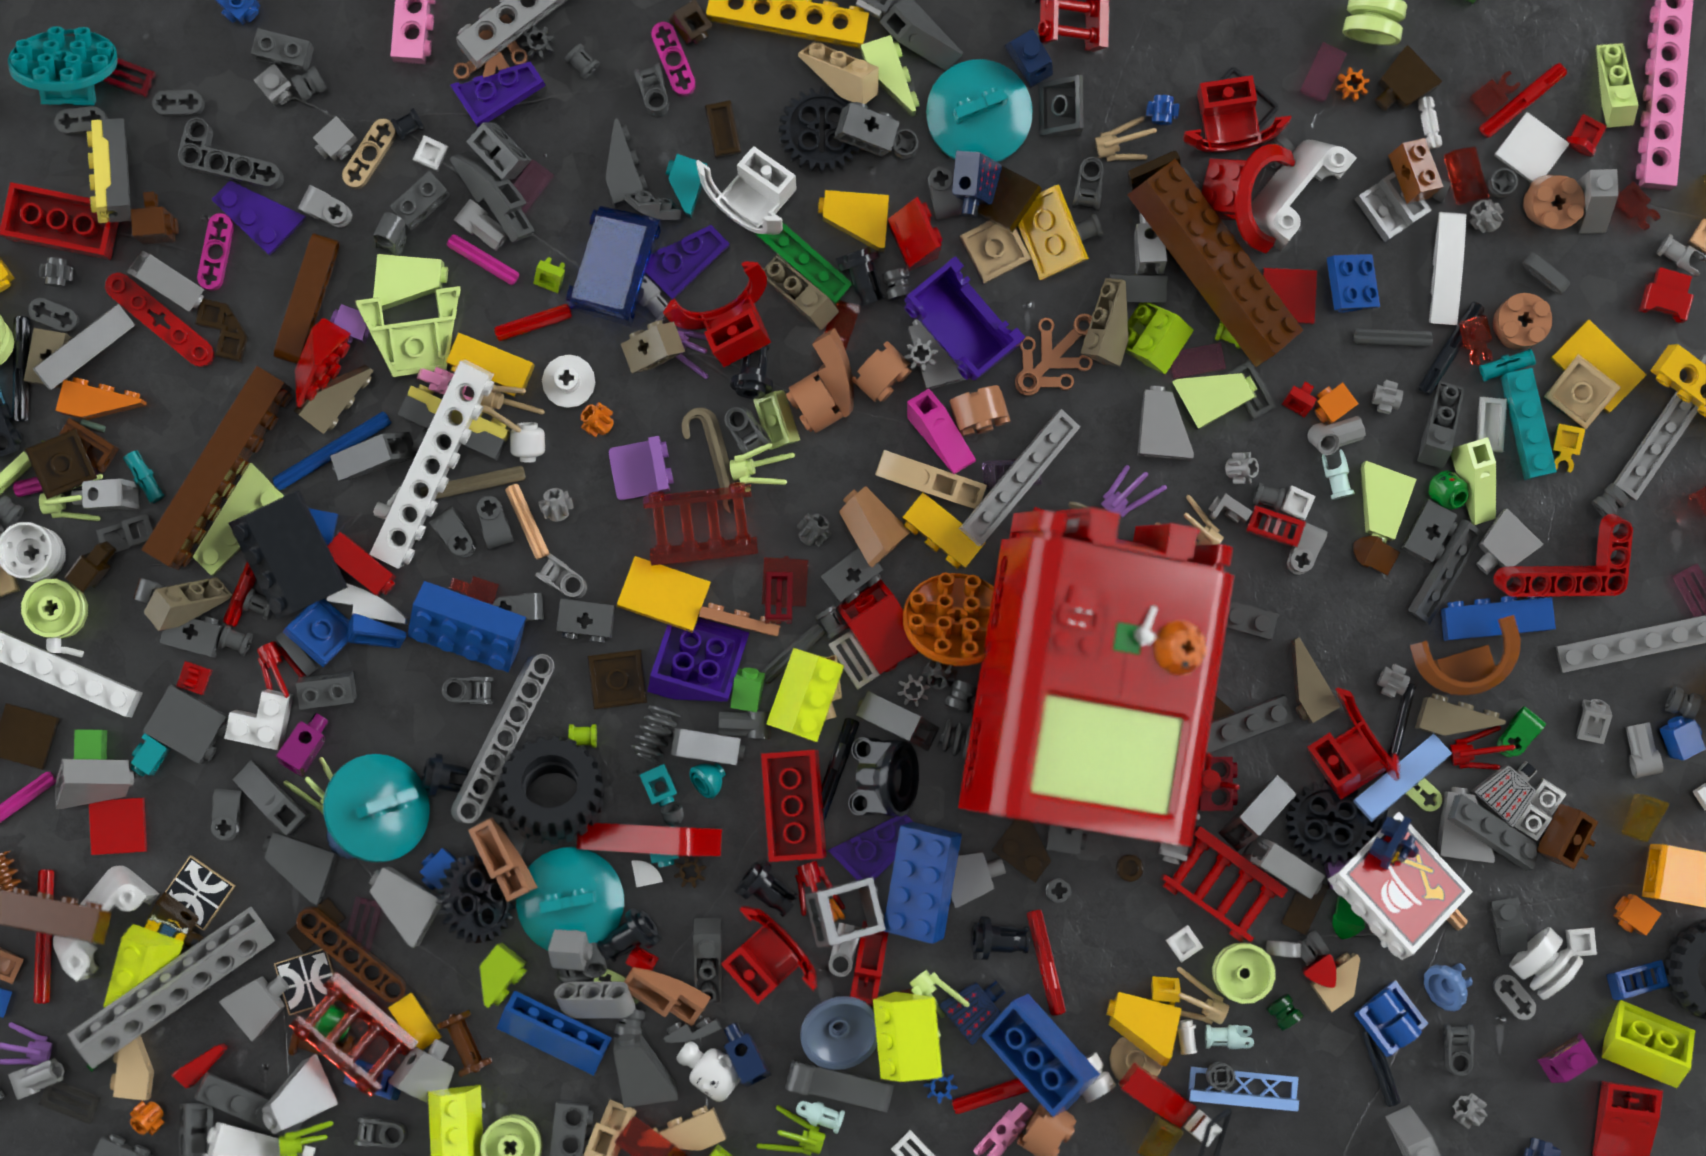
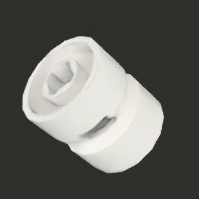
(1102, 1084)

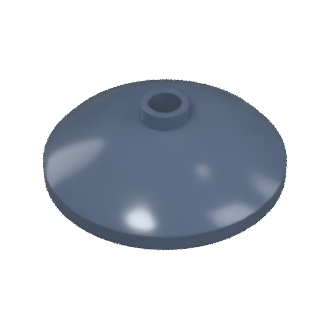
(841, 1044)

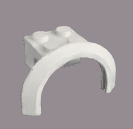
(754, 193)

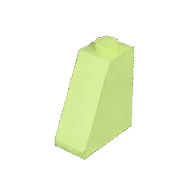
(407, 278)
(1214, 396)
(1384, 499)

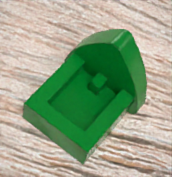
(1345, 921)

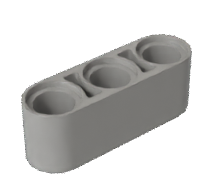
(595, 999)

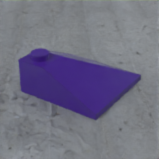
(698, 663)

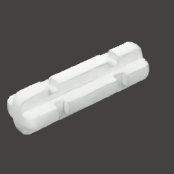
(1430, 122)

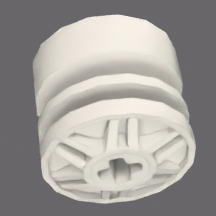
(19, 544)
(1550, 968)

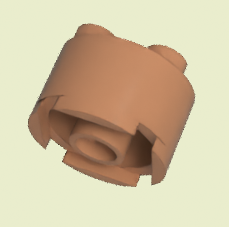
(1544, 191)
(1535, 313)
(882, 372)
(814, 402)
(979, 410)
(1046, 1132)

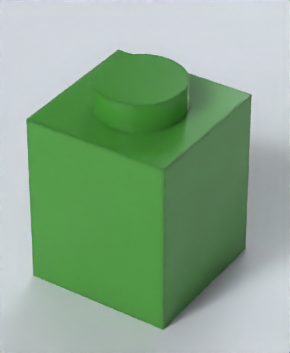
(748, 689)
(90, 744)

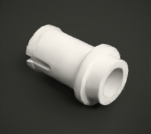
(1187, 1037)

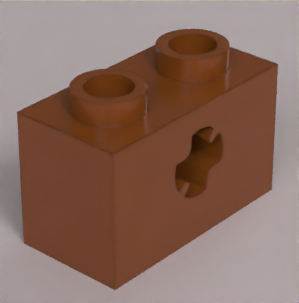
(1415, 170)

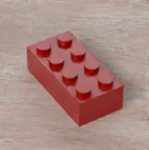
(56, 222)
(793, 805)

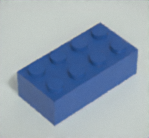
(466, 626)
(922, 882)
(1040, 1055)

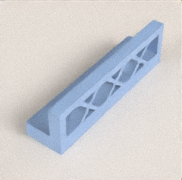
(1243, 1099)

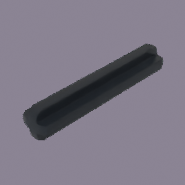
(1382, 1071)

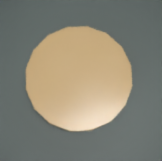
(1125, 1053)

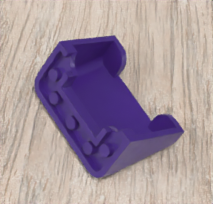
(962, 321)

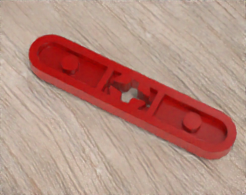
(140, 303)

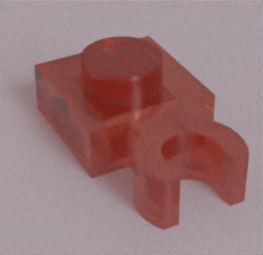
(1493, 96)
(1633, 202)
(1475, 335)

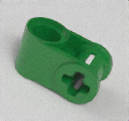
(1523, 729)

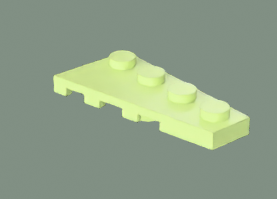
(219, 543)

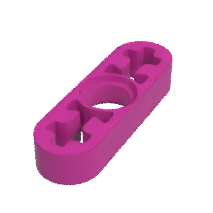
(672, 38)
(208, 243)

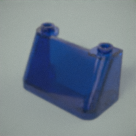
(614, 264)

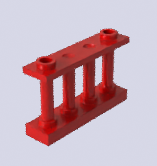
(1096, 22)
(1248, 873)

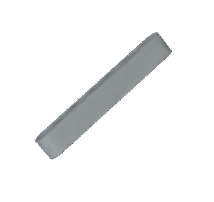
(491, 745)

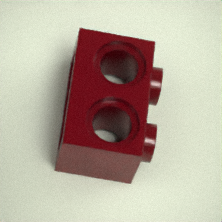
(1231, 795)

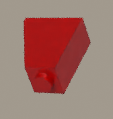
(361, 565)

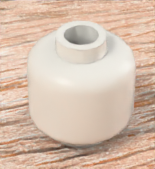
(527, 443)

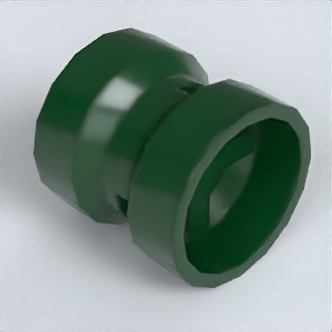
(1285, 1012)

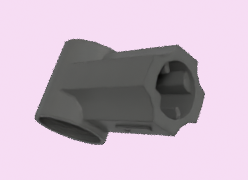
(745, 724)

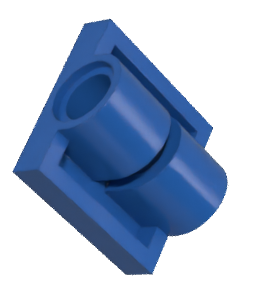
(1353, 282)
(1391, 1019)

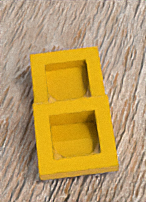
(415, 1021)

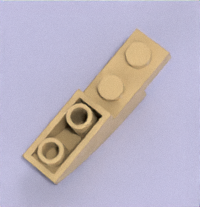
(930, 479)
(607, 1131)

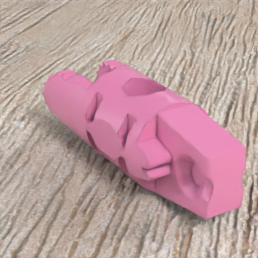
(438, 380)
(1005, 1131)

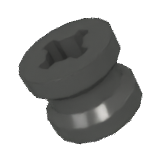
(9, 512)

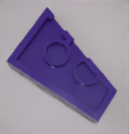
(495, 94)
(258, 216)
(685, 260)
(872, 850)

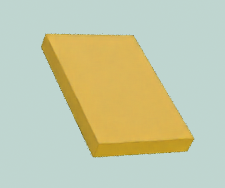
(1051, 234)
(1605, 356)
(663, 594)

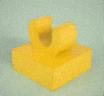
(1165, 989)

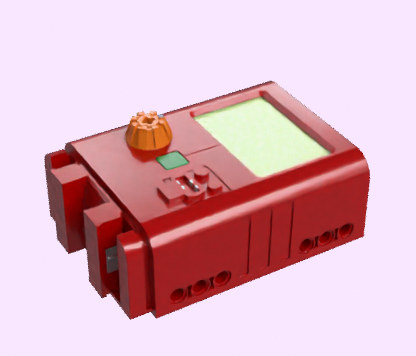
(1069, 705)

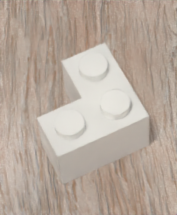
(267, 726)

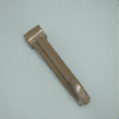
(715, 443)

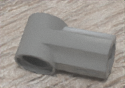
(476, 221)
(1336, 434)
(1644, 757)
(844, 949)
(32, 1079)

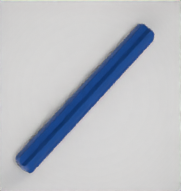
(323, 455)

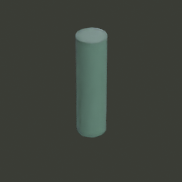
(92, 425)

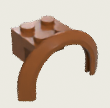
(1470, 670)

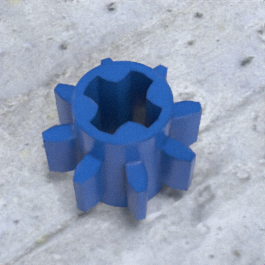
(1162, 110)
(939, 1093)

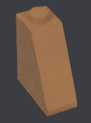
(872, 525)

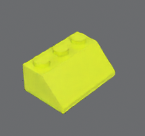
(805, 694)
(139, 957)
(907, 1037)
(1649, 1044)
(456, 1121)

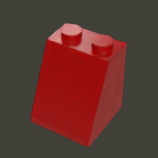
(878, 626)

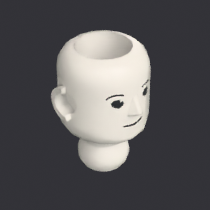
(711, 1071)

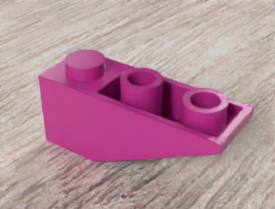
(939, 431)

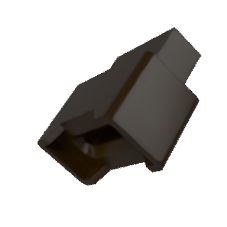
(91, 567)

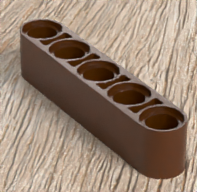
(306, 297)
(344, 942)

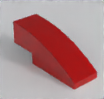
(869, 966)
(1156, 1095)

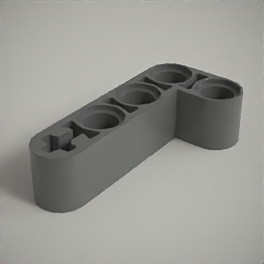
(231, 161)
(838, 1085)

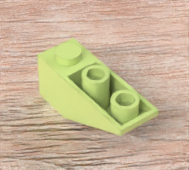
(891, 75)
(1616, 86)
(1477, 467)

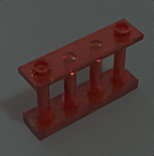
(690, 548)
(378, 1025)

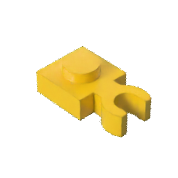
(1567, 441)

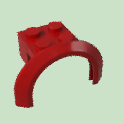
(1231, 117)
(1230, 186)
(731, 329)
(1354, 755)
(767, 958)

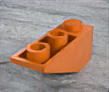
(90, 402)

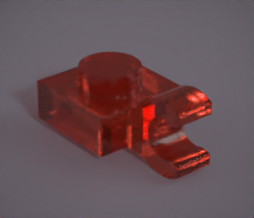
(478, 589)

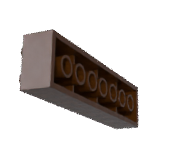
(1215, 263)
(217, 469)

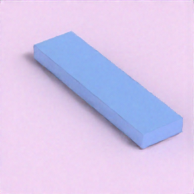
(1412, 770)

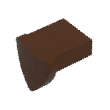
(1376, 554)

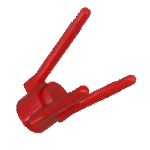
(270, 657)
(1464, 753)
(1212, 780)
(810, 876)

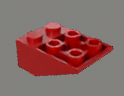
(914, 234)
(320, 359)
(1626, 1119)

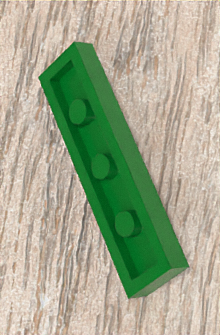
(808, 263)

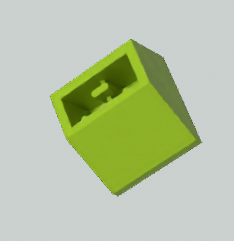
(1156, 336)
(498, 972)

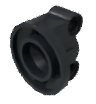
(884, 777)

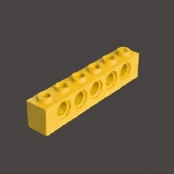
(798, 26)
(1668, 374)

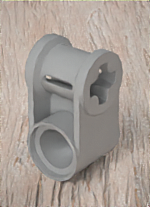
(321, 206)
(1309, 547)
(558, 575)

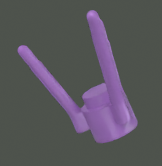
(683, 333)
(1117, 502)
(36, 1051)

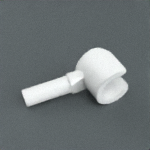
(382, 510)
(1143, 633)
(53, 645)

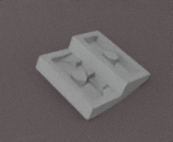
(1387, 207)

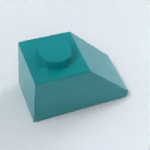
(685, 182)

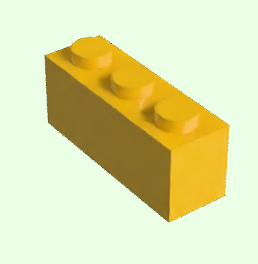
(506, 367)
(940, 531)

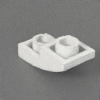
(1540, 809)

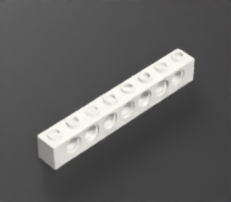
(386, 546)

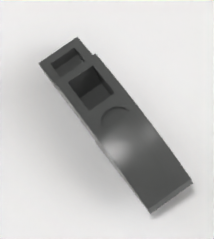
(499, 194)

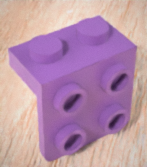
(640, 468)

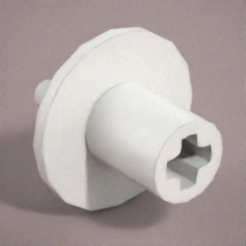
(568, 381)

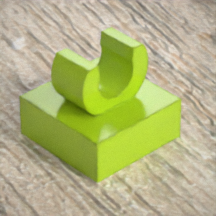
(549, 276)

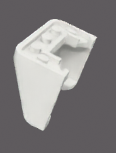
(1272, 205)
(116, 888)

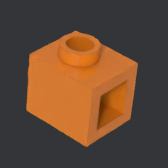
(1334, 403)
(1636, 914)

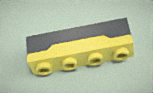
(110, 170)
(486, 436)

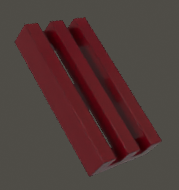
(146, 83)
(778, 617)

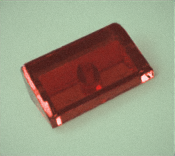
(1466, 175)
(844, 321)

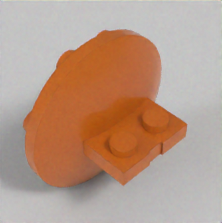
(949, 618)

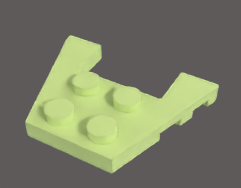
(416, 343)

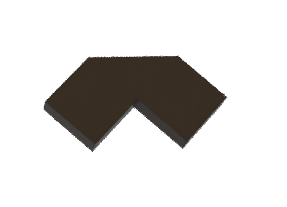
(232, 337)

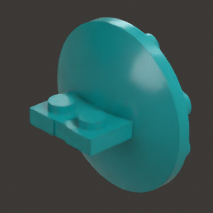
(63, 65)
(979, 110)
(376, 808)
(573, 893)

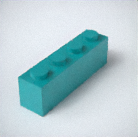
(1528, 424)

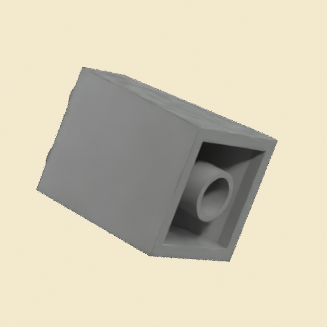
(406, 903)

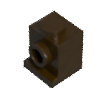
(691, 14)

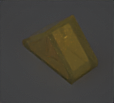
(1644, 816)
(1160, 1138)

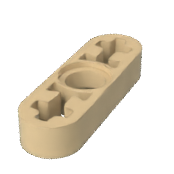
(352, 166)

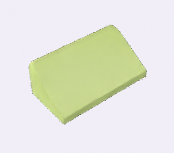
(777, 419)

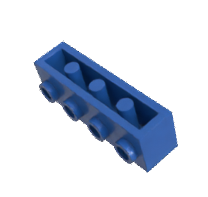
(1482, 618)
(553, 1033)

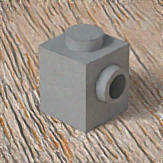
(334, 140)
(569, 949)

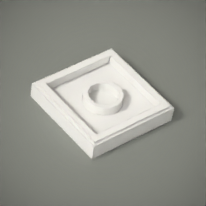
(1531, 148)

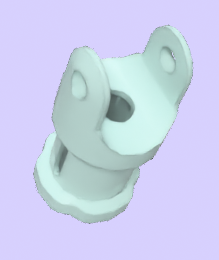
(1338, 478)
(1229, 1036)
(816, 1112)

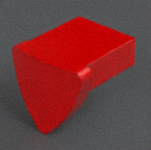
(1586, 135)
(1322, 971)

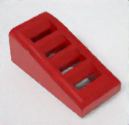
(1256, 518)
(194, 1070)

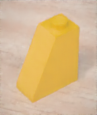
(857, 215)
(1145, 1024)

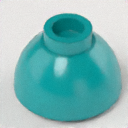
(707, 779)

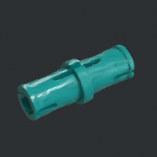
(1507, 364)
(143, 477)

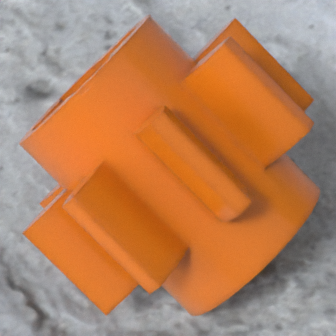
(1349, 91)
(597, 419)
(147, 1118)

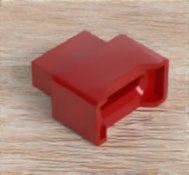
(1668, 295)

